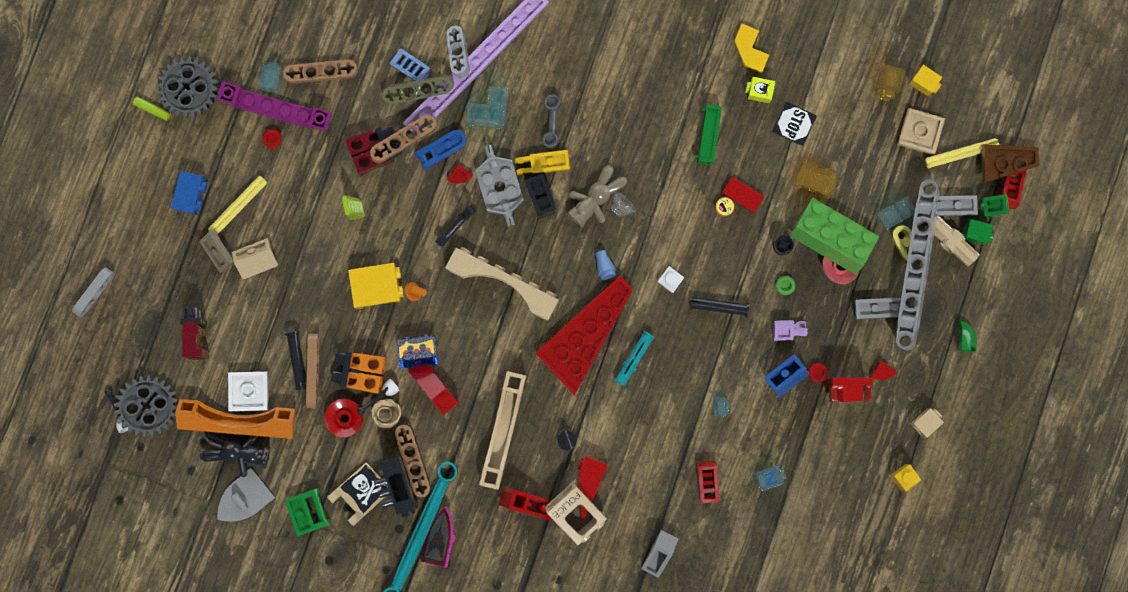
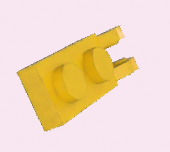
(544, 162)

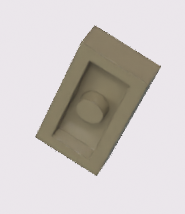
(216, 251)

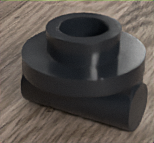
(566, 440)

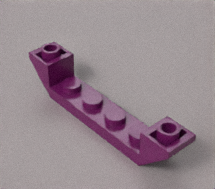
(273, 108)

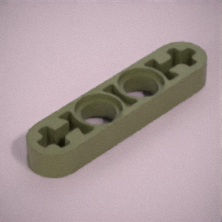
(419, 93)

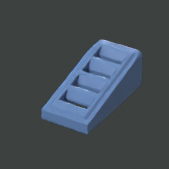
(423, 74)

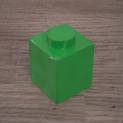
(978, 232)

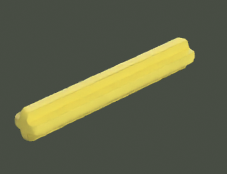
(958, 154)
(238, 205)

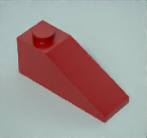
(434, 388)
(590, 477)
(524, 502)

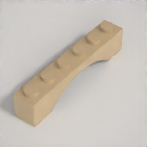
(467, 266)
(503, 430)

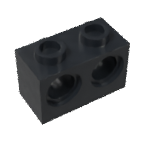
(540, 196)

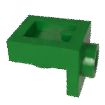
(995, 206)

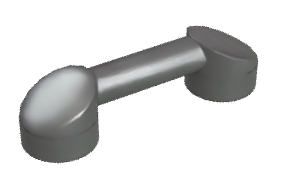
(553, 104)

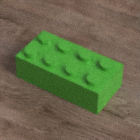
(834, 236)

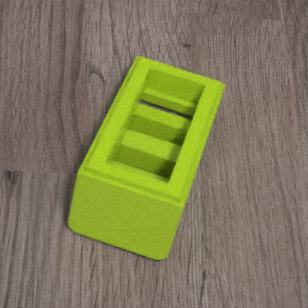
(353, 207)

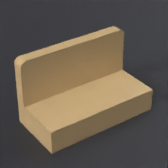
(254, 258)

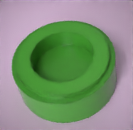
(785, 285)

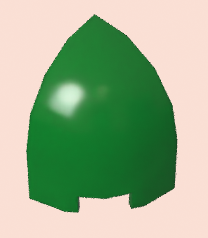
(966, 338)

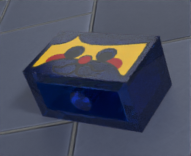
(417, 351)

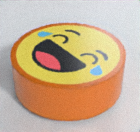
(724, 206)

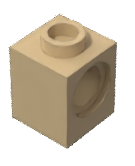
(927, 422)

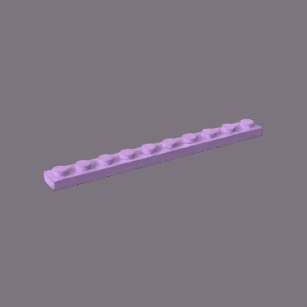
(480, 59)

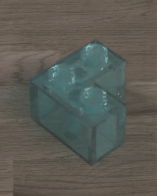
(490, 115)

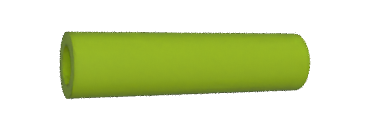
(151, 108)

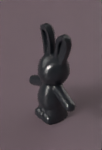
(232, 452)

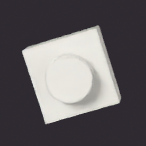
(670, 279)

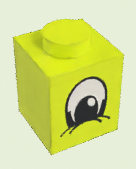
(760, 89)

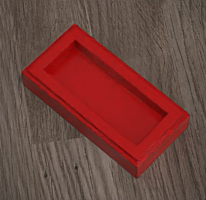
(743, 195)

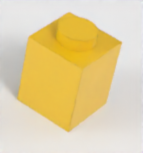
(926, 81)
(905, 477)

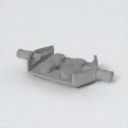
(499, 170)

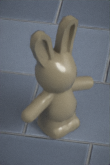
(597, 195)

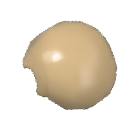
(386, 413)

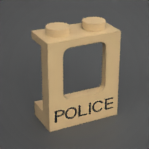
(565, 503)

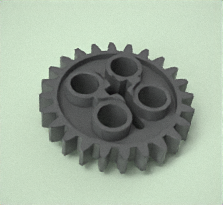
(176, 74)
(131, 397)

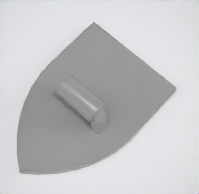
(244, 498)

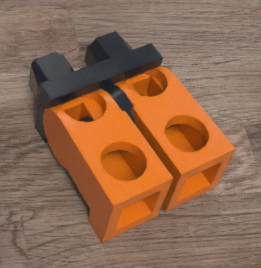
(354, 369)

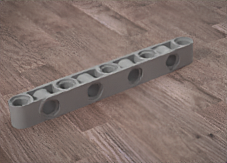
(919, 250)

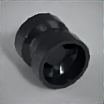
(784, 242)

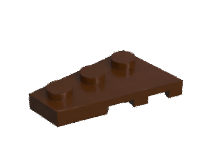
(1007, 160)

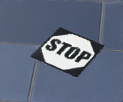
(794, 123)

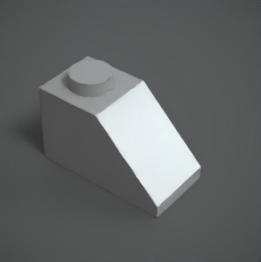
(660, 553)

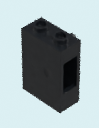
(398, 487)

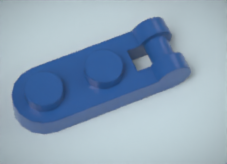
(441, 149)

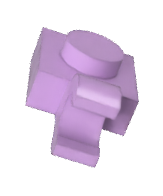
(787, 330)

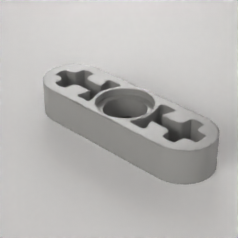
(452, 46)
(93, 292)

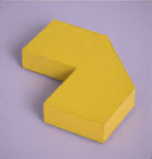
(750, 57)

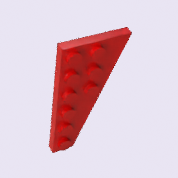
(578, 343)

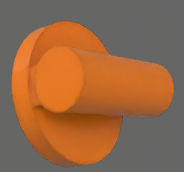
(414, 292)

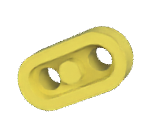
(902, 244)

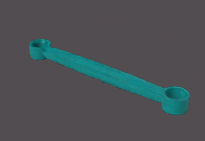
(421, 529)

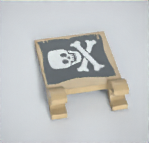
(359, 492)

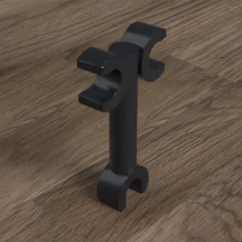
(464, 216)

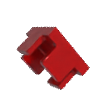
(850, 389)

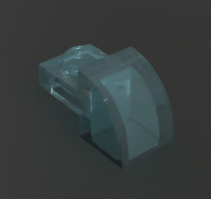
(896, 213)

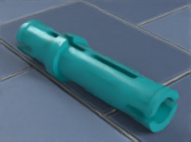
(622, 378)

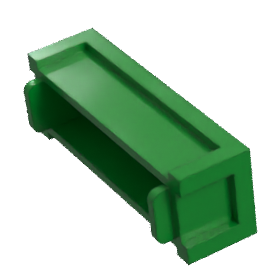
(709, 135)

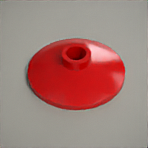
(336, 411)

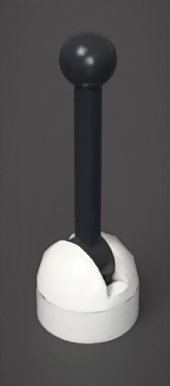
(389, 388)
(108, 392)

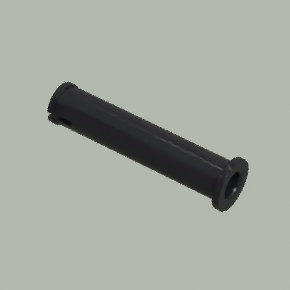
(720, 306)
(296, 359)

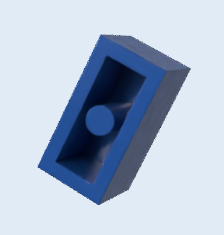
(189, 193)
(786, 376)

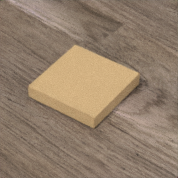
(921, 131)

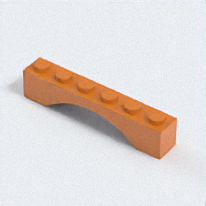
(200, 417)

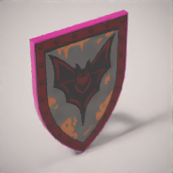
(439, 540)

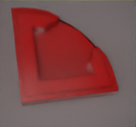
(459, 175)
(883, 372)

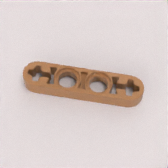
(320, 71)
(404, 140)
(312, 370)
(410, 461)

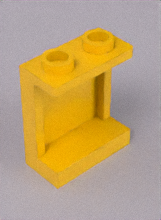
(375, 285)

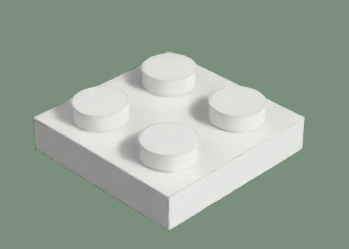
(248, 391)

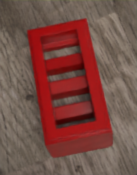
(1013, 199)
(704, 466)

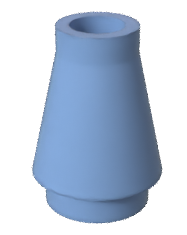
(604, 266)

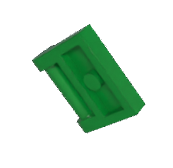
(301, 514)

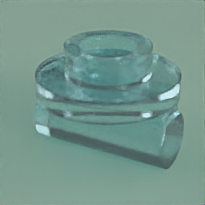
(721, 406)

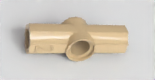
(954, 242)

